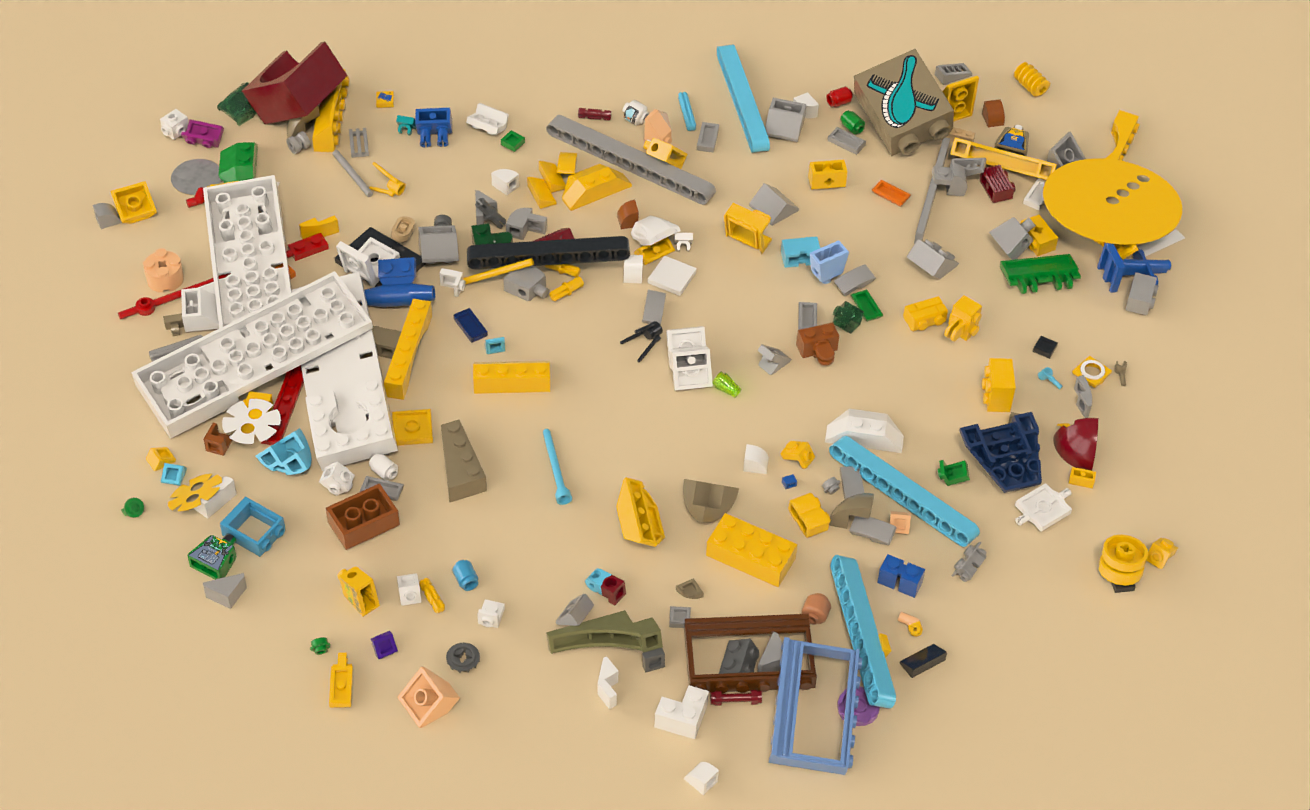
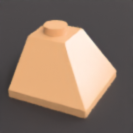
(427, 697)

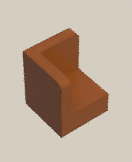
(215, 441)

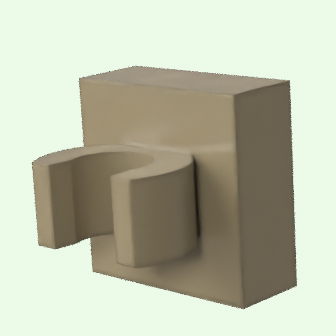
(174, 322)

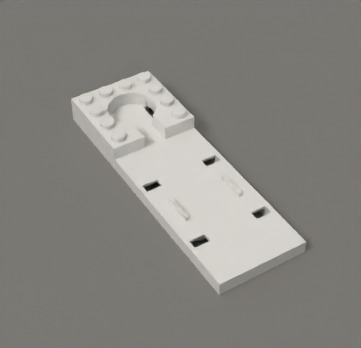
(246, 247)
(229, 365)
(346, 393)

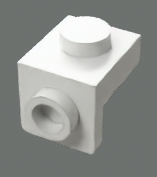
(452, 279)

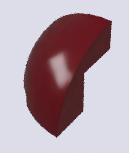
(1078, 443)

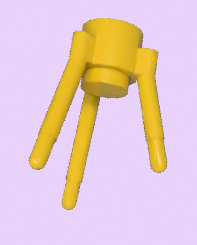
(395, 186)

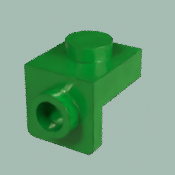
(954, 472)

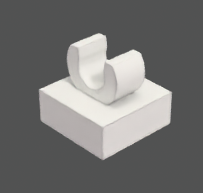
(683, 238)

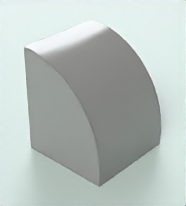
(106, 215)

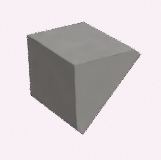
(1065, 151)
(773, 203)

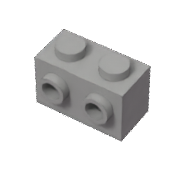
(1141, 294)

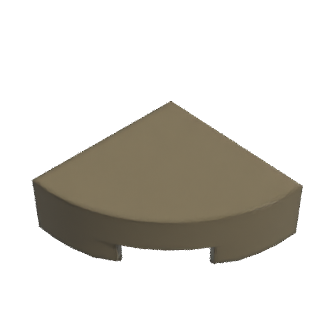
(690, 589)

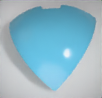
(288, 455)

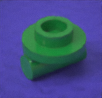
(133, 507)

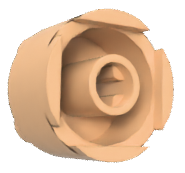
(163, 270)

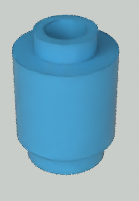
(465, 575)

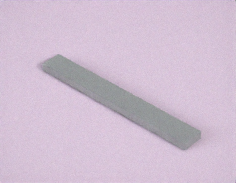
(931, 192)

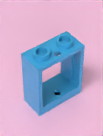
(241, 513)

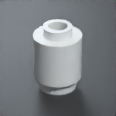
(383, 467)

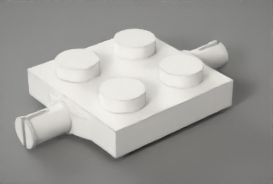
(1043, 507)

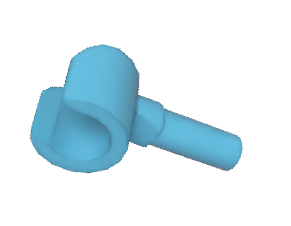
(1047, 373)

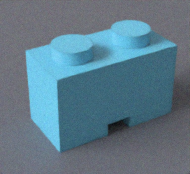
(798, 250)

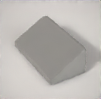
(575, 611)

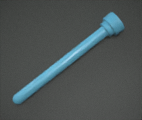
(562, 494)

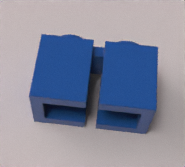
(910, 575)

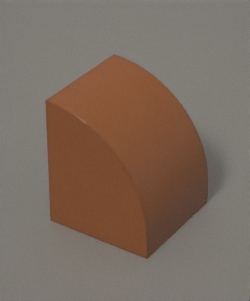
(993, 113)
(628, 214)

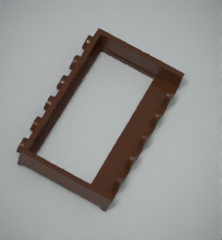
(746, 626)

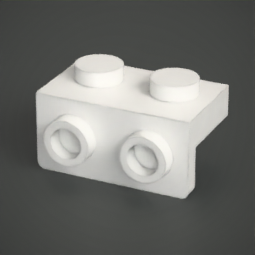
(488, 119)

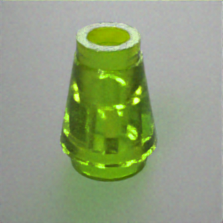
(726, 384)

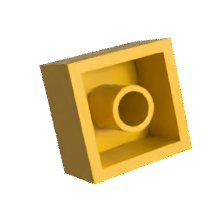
(998, 385)

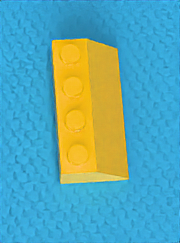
(511, 377)

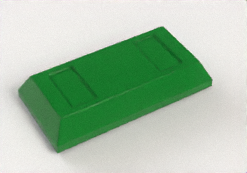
(866, 303)

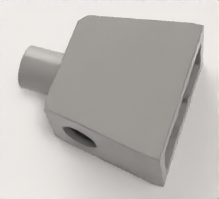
(1013, 236)
(526, 283)

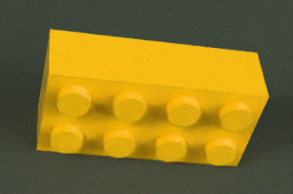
(751, 550)

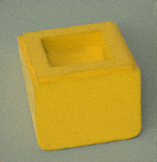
(159, 456)

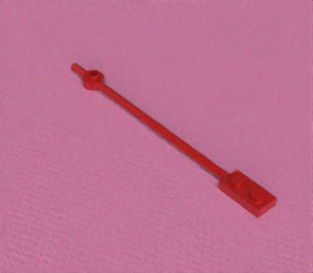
(298, 250)

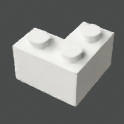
(685, 716)

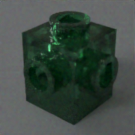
(847, 317)

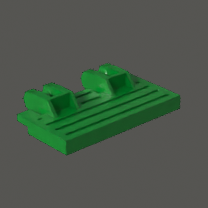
(1043, 269)

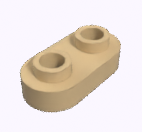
(402, 229)

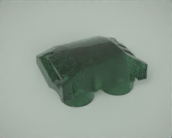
(237, 106)

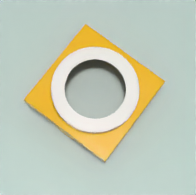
(1093, 381)

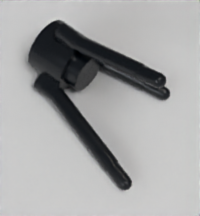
(650, 331)

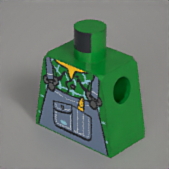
(214, 556)

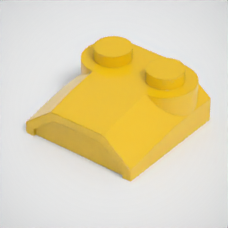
(133, 203)

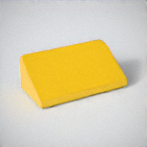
(551, 177)
(540, 192)
(655, 251)

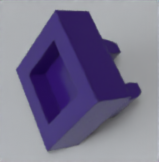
(384, 644)

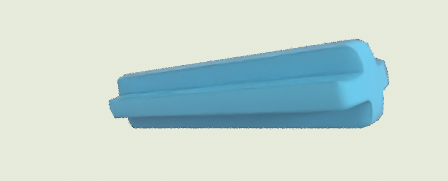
(687, 111)

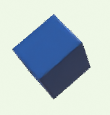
(789, 481)

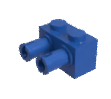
(433, 121)

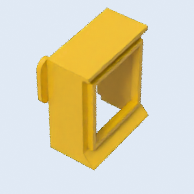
(747, 226)

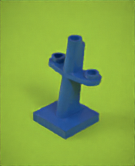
(1115, 267)

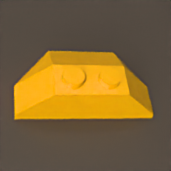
(593, 185)
(639, 514)

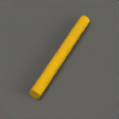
(498, 271)

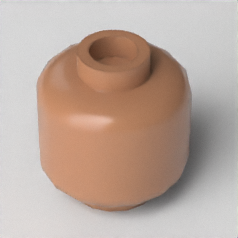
(817, 607)

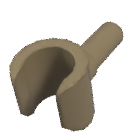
(1119, 369)

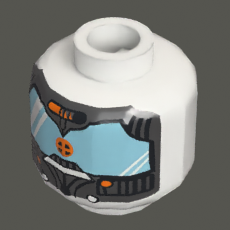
(635, 112)

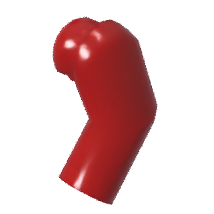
(197, 199)

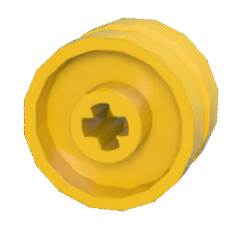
(1123, 559)

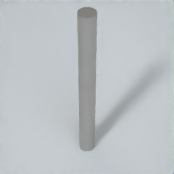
(352, 173)

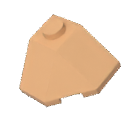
(658, 127)

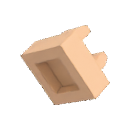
(901, 521)

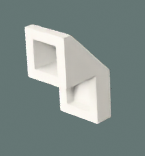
(608, 678)

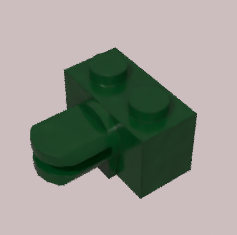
(482, 235)

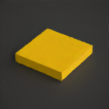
(412, 427)

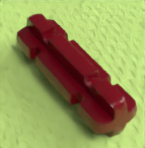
(594, 114)

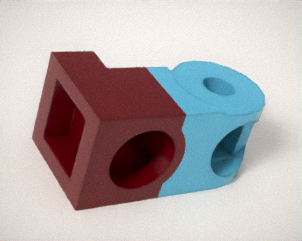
(606, 585)

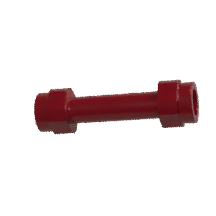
(754, 697)

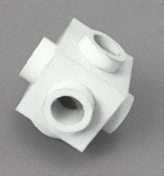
(174, 124)
(337, 478)

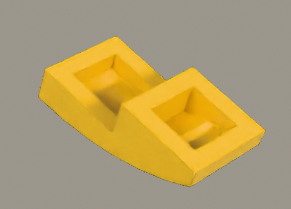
(567, 163)
(311, 227)

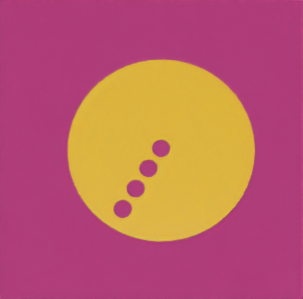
(1078, 201)

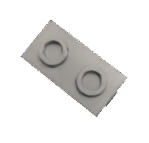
(964, 566)

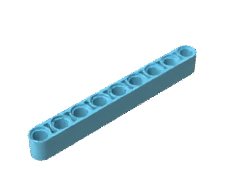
(743, 98)
(905, 491)
(863, 631)

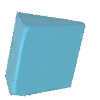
(495, 345)
(173, 474)

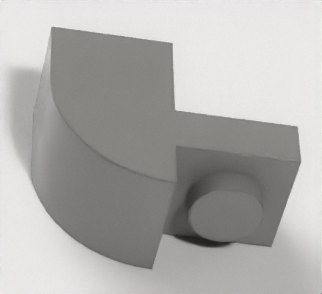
(952, 177)
(524, 220)

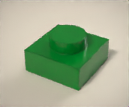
(512, 141)

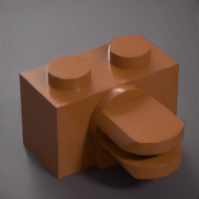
(818, 342)

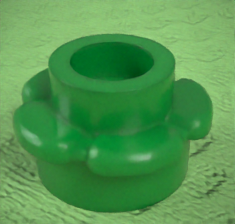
(320, 645)

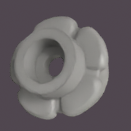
(831, 485)

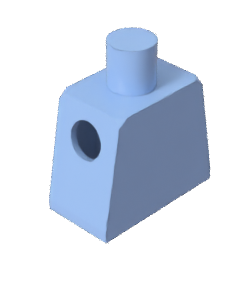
(829, 261)

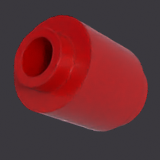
(839, 96)

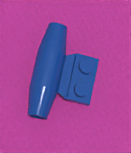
(397, 285)

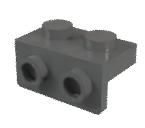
(739, 657)

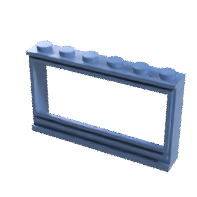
(787, 702)

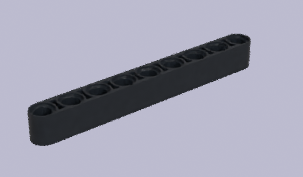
(549, 252)

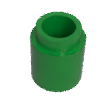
(852, 122)

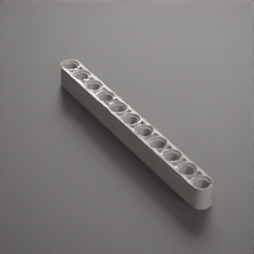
(631, 159)

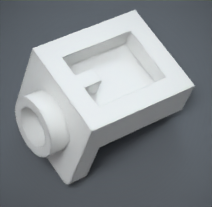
(409, 589)
(491, 613)

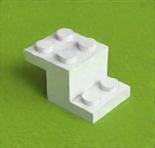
(689, 358)

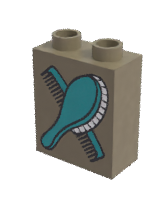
(904, 103)

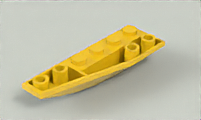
(328, 123)

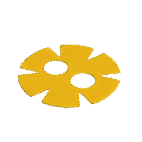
(204, 492)

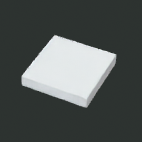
(672, 275)

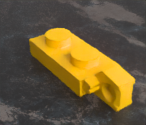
(341, 683)

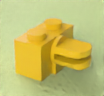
(964, 319)

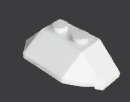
(868, 429)

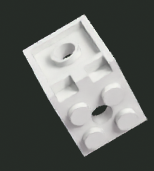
(360, 260)

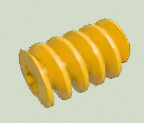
(1031, 79)

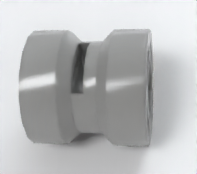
(298, 142)

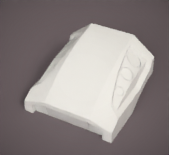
(653, 230)

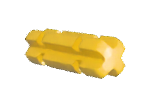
(432, 595)

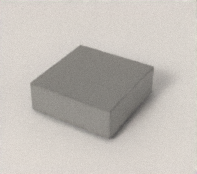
(678, 616)

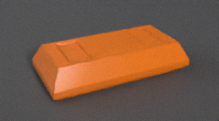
(891, 193)

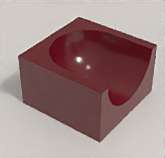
(294, 88)

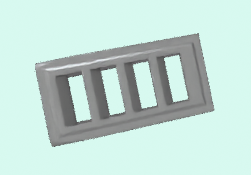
(948, 72)
(970, 165)

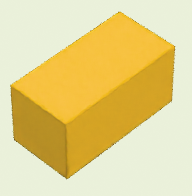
(1082, 477)

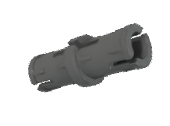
(490, 212)

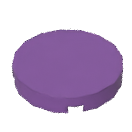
(865, 712)

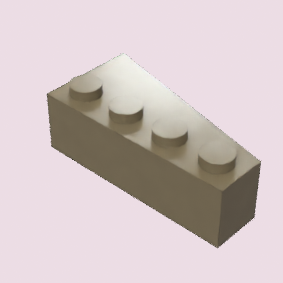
(462, 466)

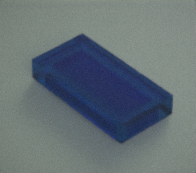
(470, 325)

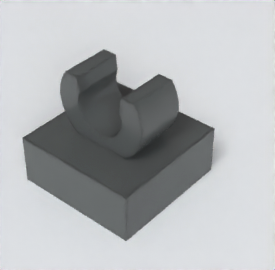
(653, 660)

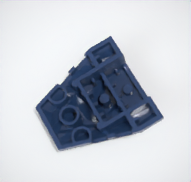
(1007, 451)

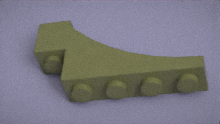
(607, 631)

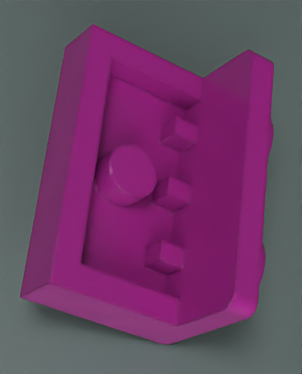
(203, 133)

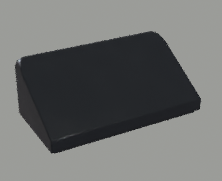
(923, 660)

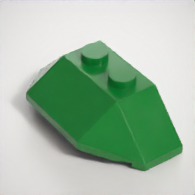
(238, 162)

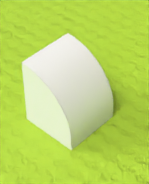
(811, 105)
(505, 180)
(633, 269)
(755, 460)
(703, 777)

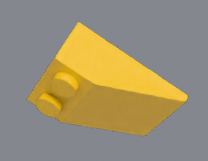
(962, 97)

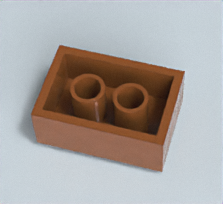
(362, 516)

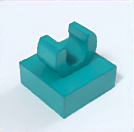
(405, 122)

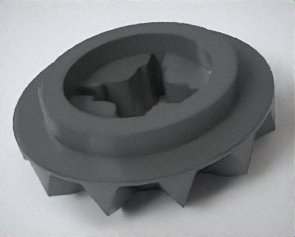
(455, 653)

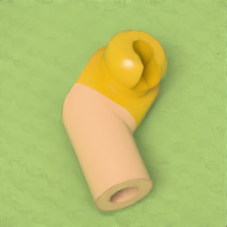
(912, 622)

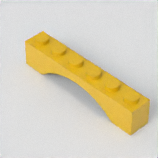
(1122, 131)
(1007, 160)
(400, 368)

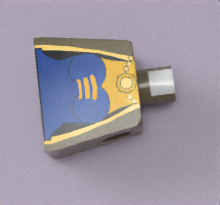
(1013, 140)

